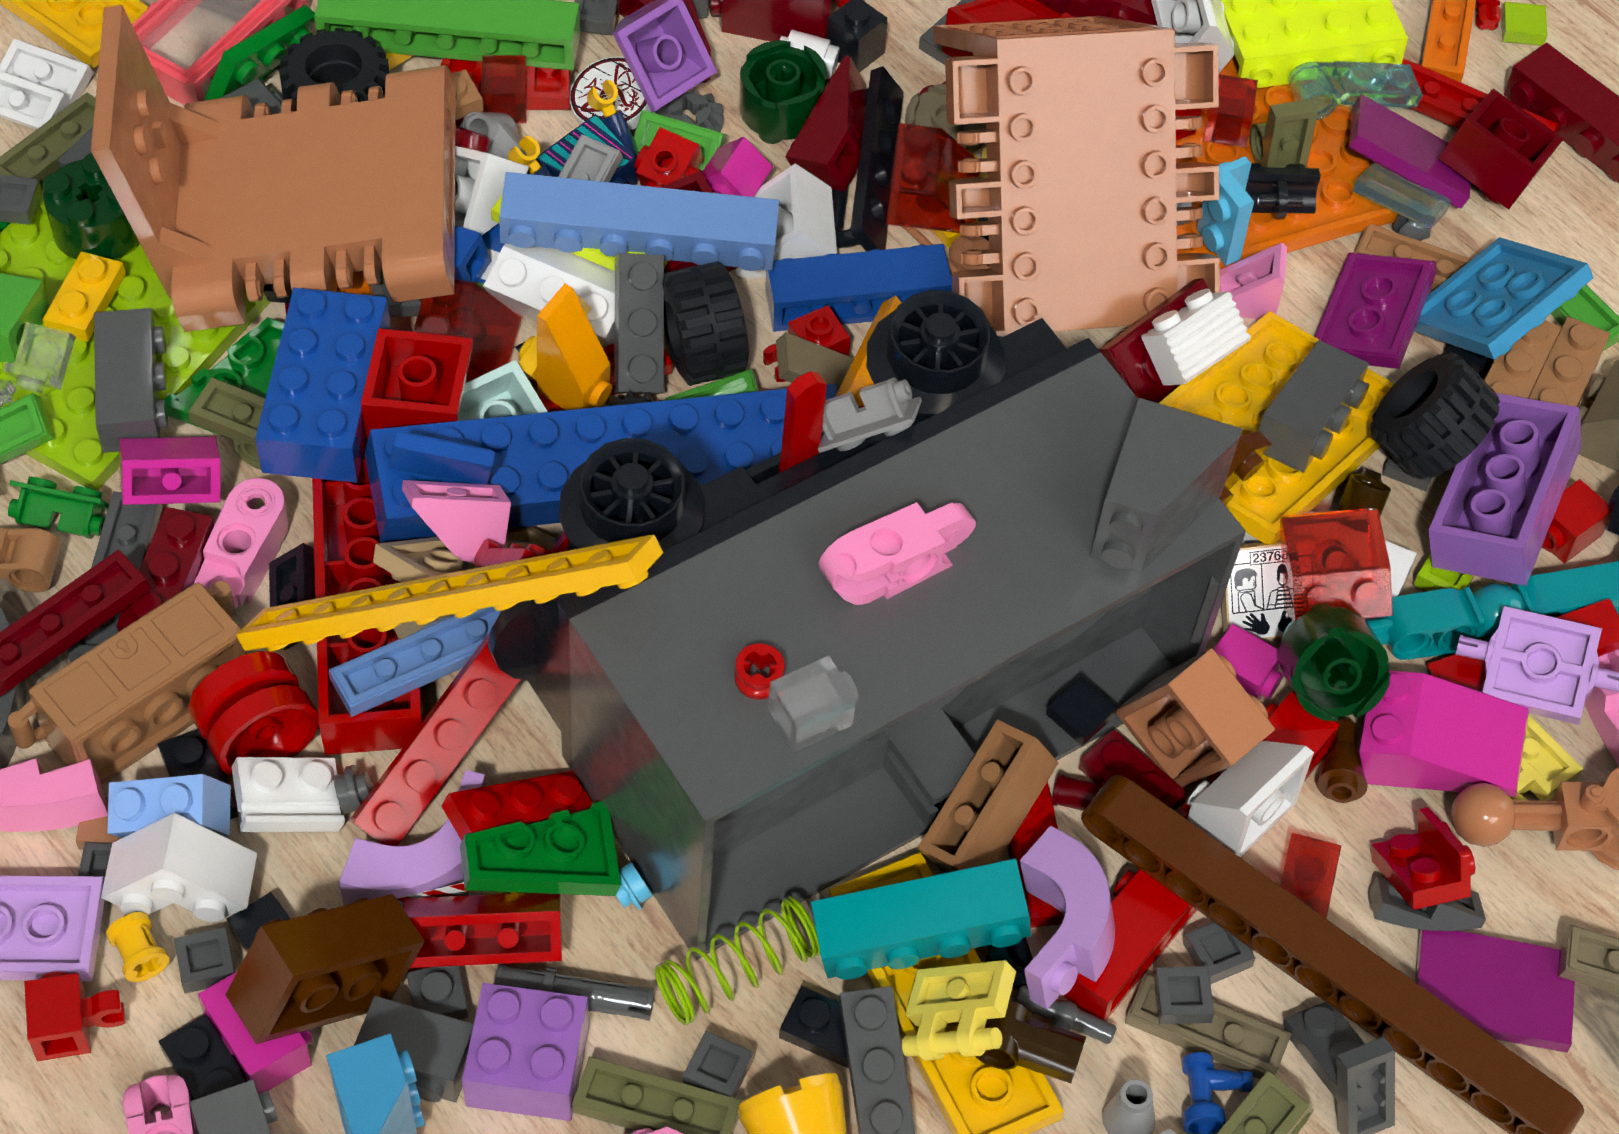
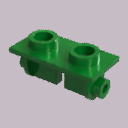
(41, 500)

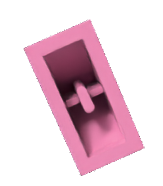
(1256, 282)

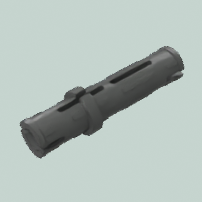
(602, 995)

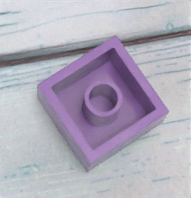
(526, 1051)

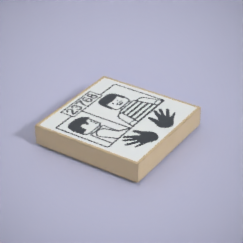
(1256, 592)

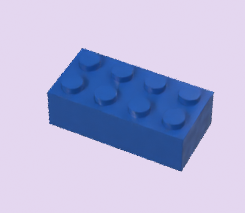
(317, 385)

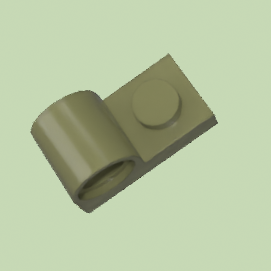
(1285, 135)
(230, 414)
(1269, 1110)

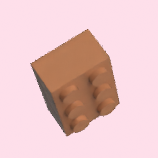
(1196, 718)

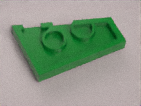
(259, 53)
(245, 367)

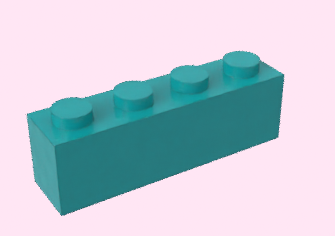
(921, 919)

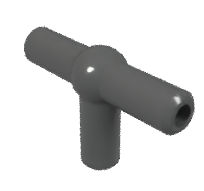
(1068, 1016)

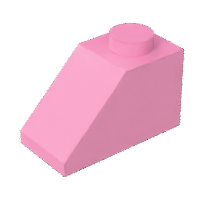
(461, 513)

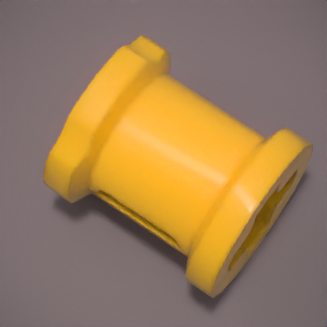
(137, 947)

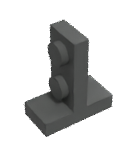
(1354, 1072)

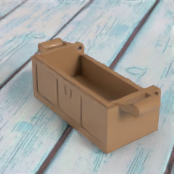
(134, 685)

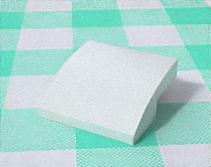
(38, 84)

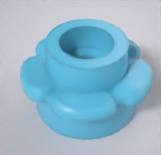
(632, 887)

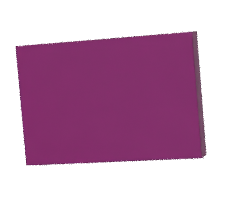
(1405, 149)
(1376, 307)
(1499, 986)

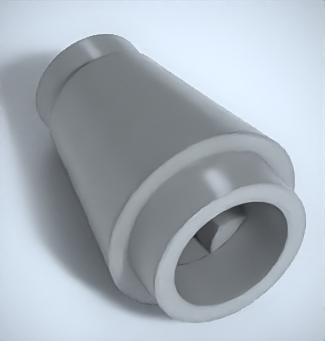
(1130, 1110)

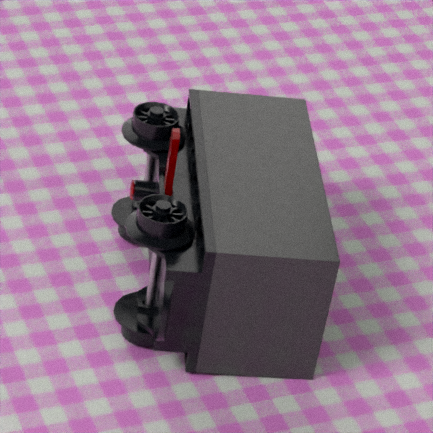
(645, 673)

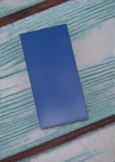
(441, 458)

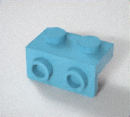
(1227, 219)

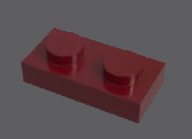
(1119, 757)

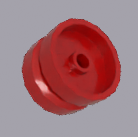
(253, 710)

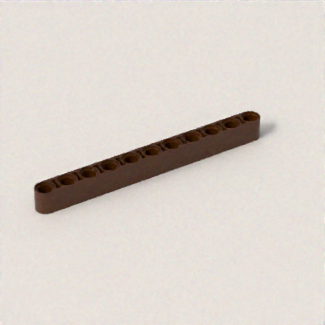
(1329, 962)

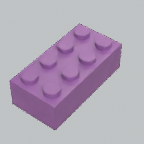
(1507, 492)

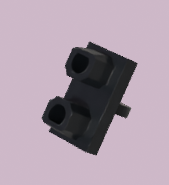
(1283, 189)

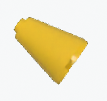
(808, 1108)

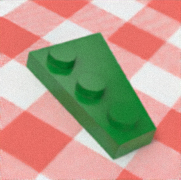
(550, 856)

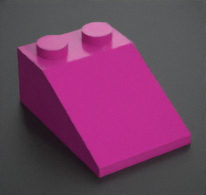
(1442, 736)

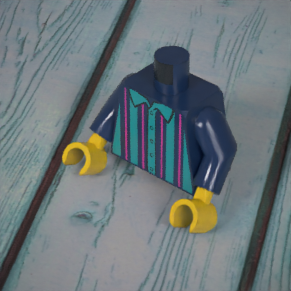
(609, 130)

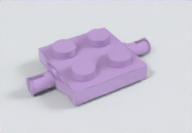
(1541, 663)

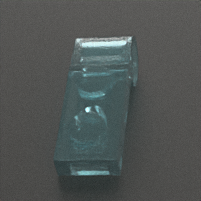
(1343, 83)

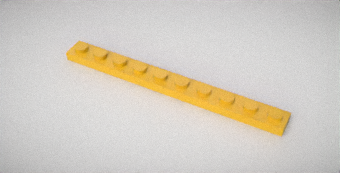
(454, 593)

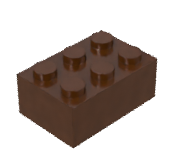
(323, 967)

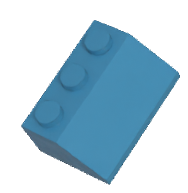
(376, 1088)

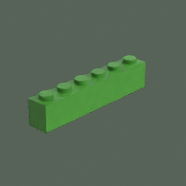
(463, 28)

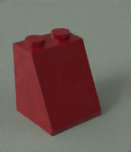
(771, 18)

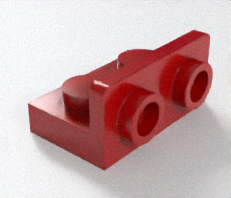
(1426, 865)

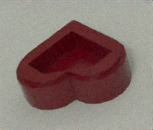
(471, 140)

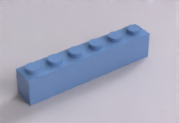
(639, 219)

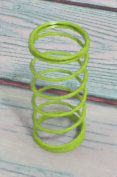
(798, 943)

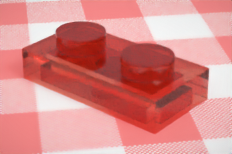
(1310, 871)

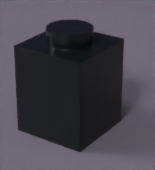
(858, 32)

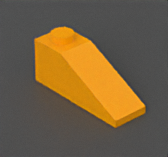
(569, 355)

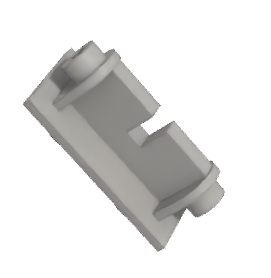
(886, 411)

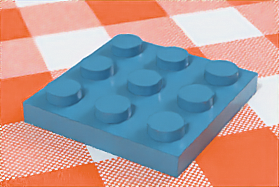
(1500, 297)

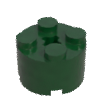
(780, 89)
(86, 212)
(1334, 663)

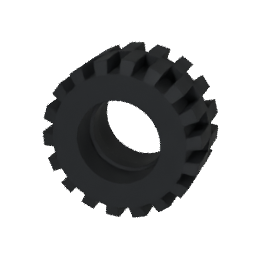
(337, 58)
(704, 323)
(1435, 416)

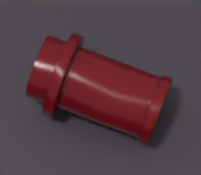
(1074, 792)

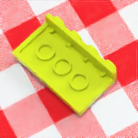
(1283, 34)

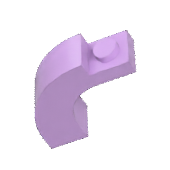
(406, 870)
(1074, 883)

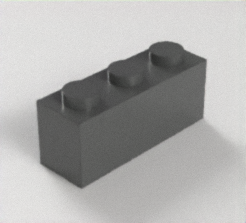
(128, 376)
(1314, 406)

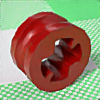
(761, 656)

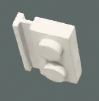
(287, 794)

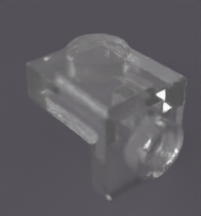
(41, 358)

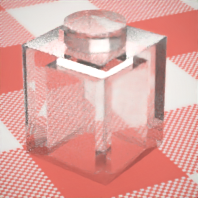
(813, 703)

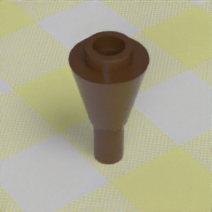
(1343, 772)

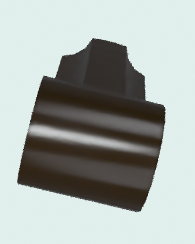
(1364, 491)
(1034, 1045)

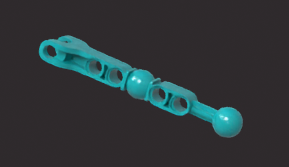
(1434, 620)

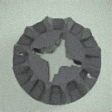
(707, 111)

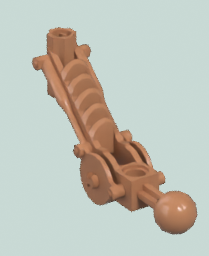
(1580, 815)

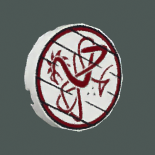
(629, 98)

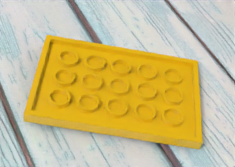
(1239, 394)

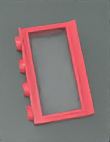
(191, 35)

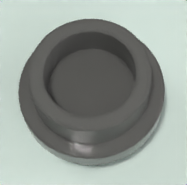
(352, 788)

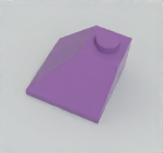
(663, 51)

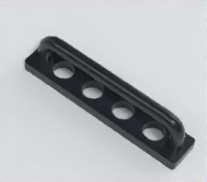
(874, 169)

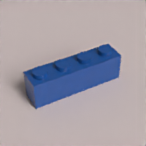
(853, 282)

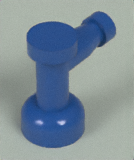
(1203, 1114)

